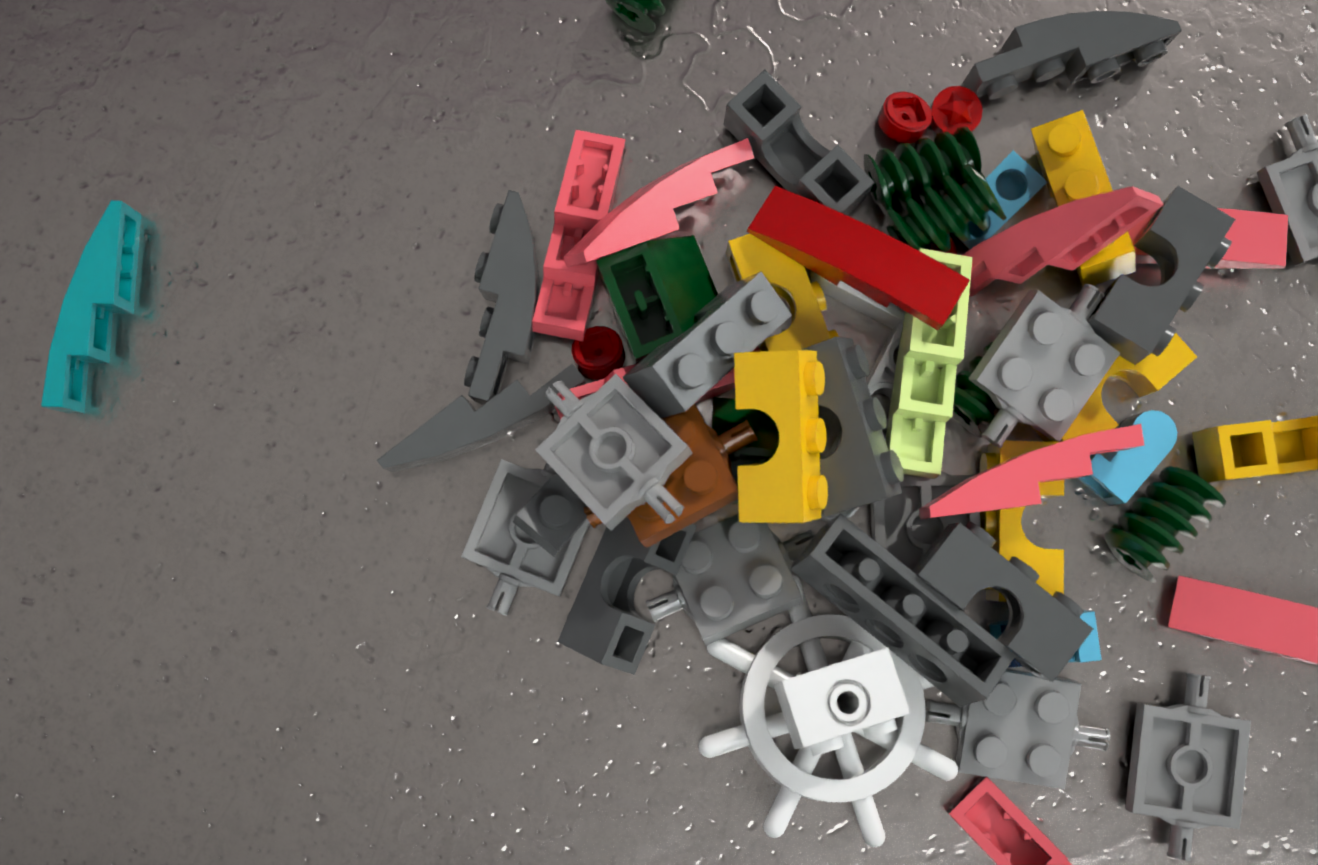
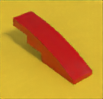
(859, 256)

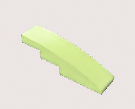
(926, 381)

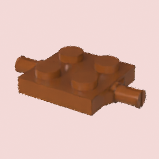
(699, 484)

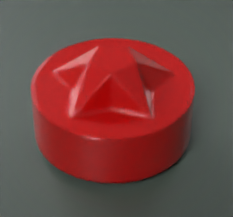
(954, 109)
(905, 117)
(598, 353)

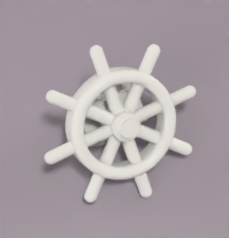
(822, 711)

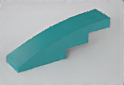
(100, 286)

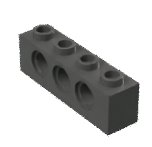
(903, 612)

